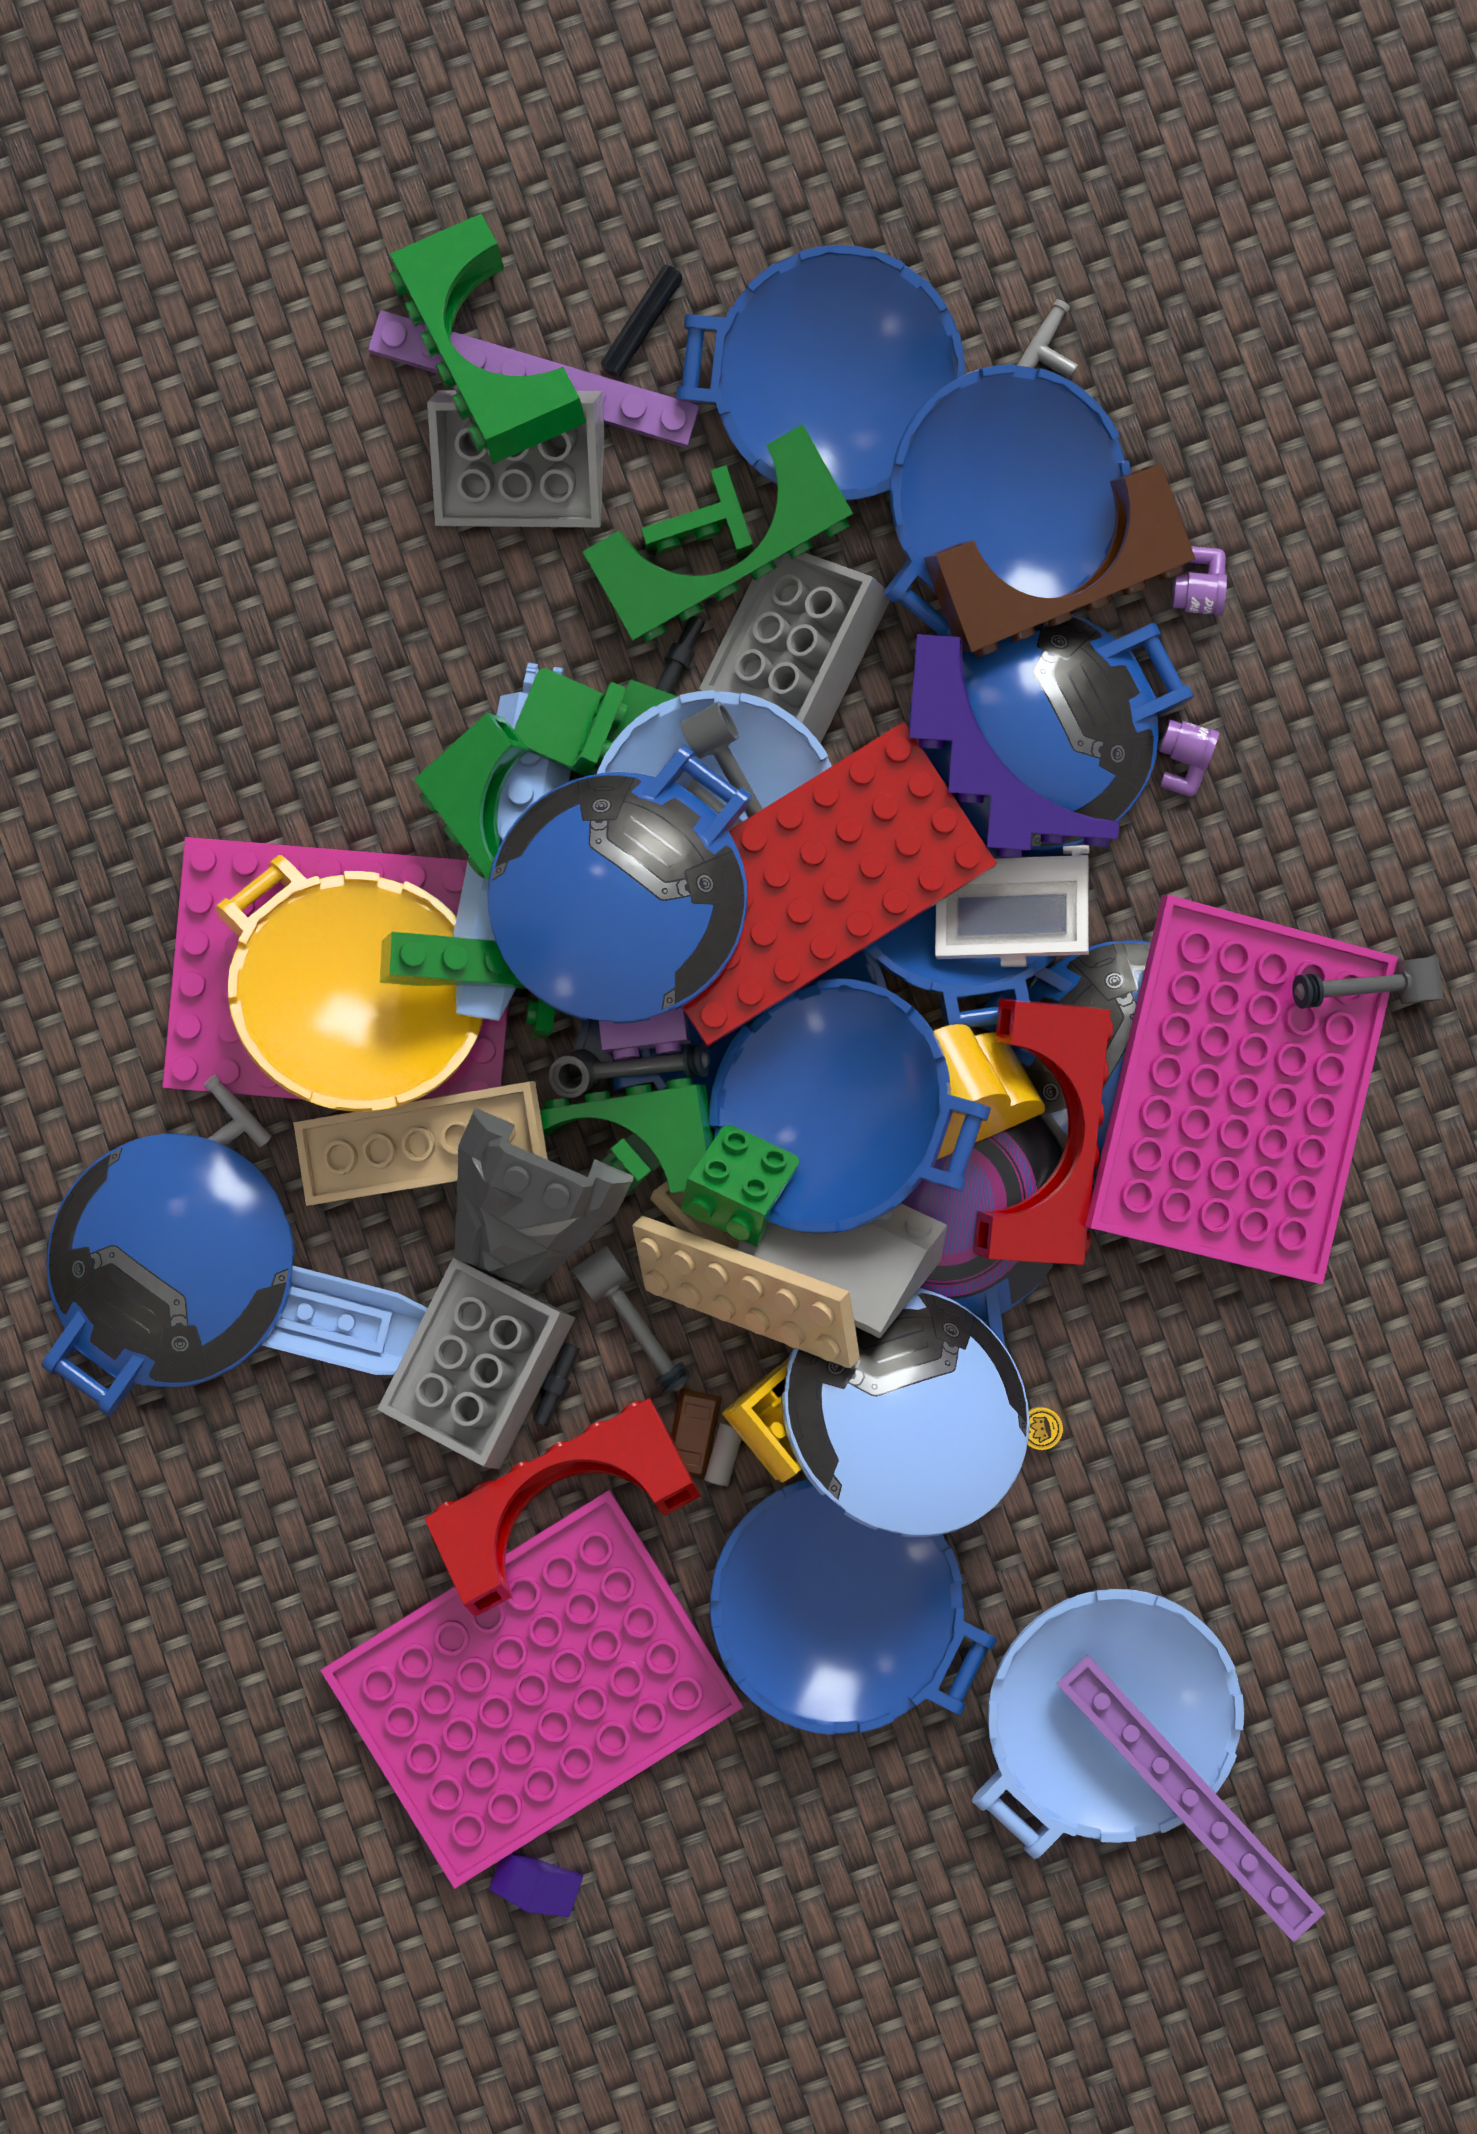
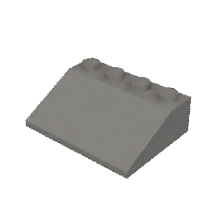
(539, 487)
(799, 638)
(875, 1262)
(476, 1364)

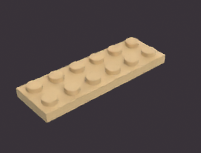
(406, 1144)
(747, 1291)

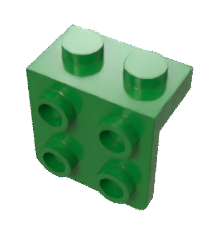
(569, 720)
(738, 1184)

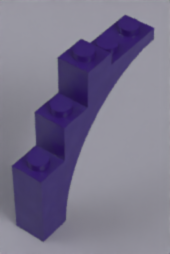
(944, 714)

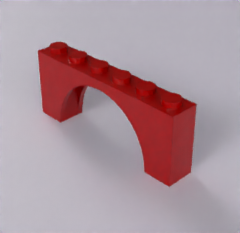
(1053, 1219)
(476, 1528)

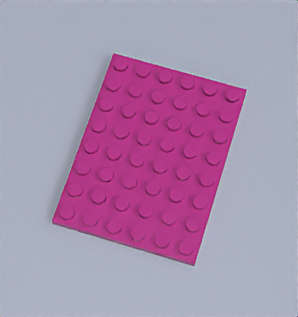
(200, 1020)
(1234, 1098)
(539, 1701)

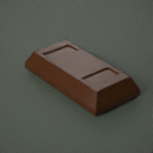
(695, 1429)

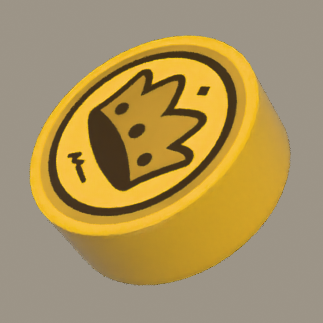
(1044, 1428)

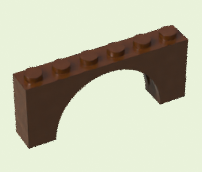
(1144, 544)

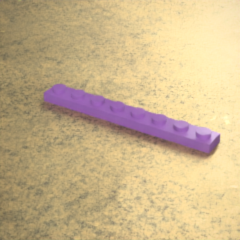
(623, 404)
(1190, 1798)

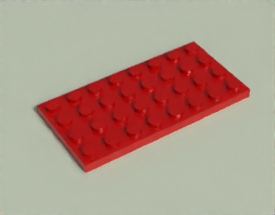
(838, 873)

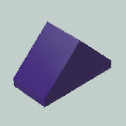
(536, 1885)

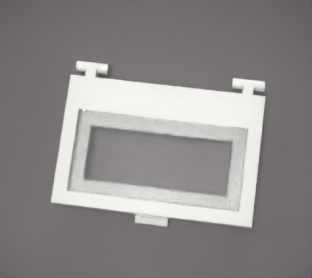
(1019, 911)

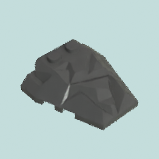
(522, 1211)

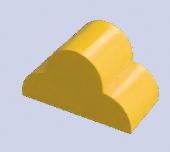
(986, 1075)
(761, 1425)

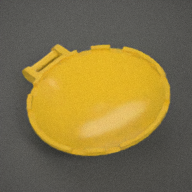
(313, 996)

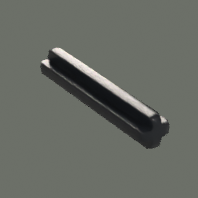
(641, 320)

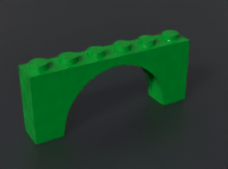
(504, 409)
(805, 507)
(468, 785)
(667, 1120)

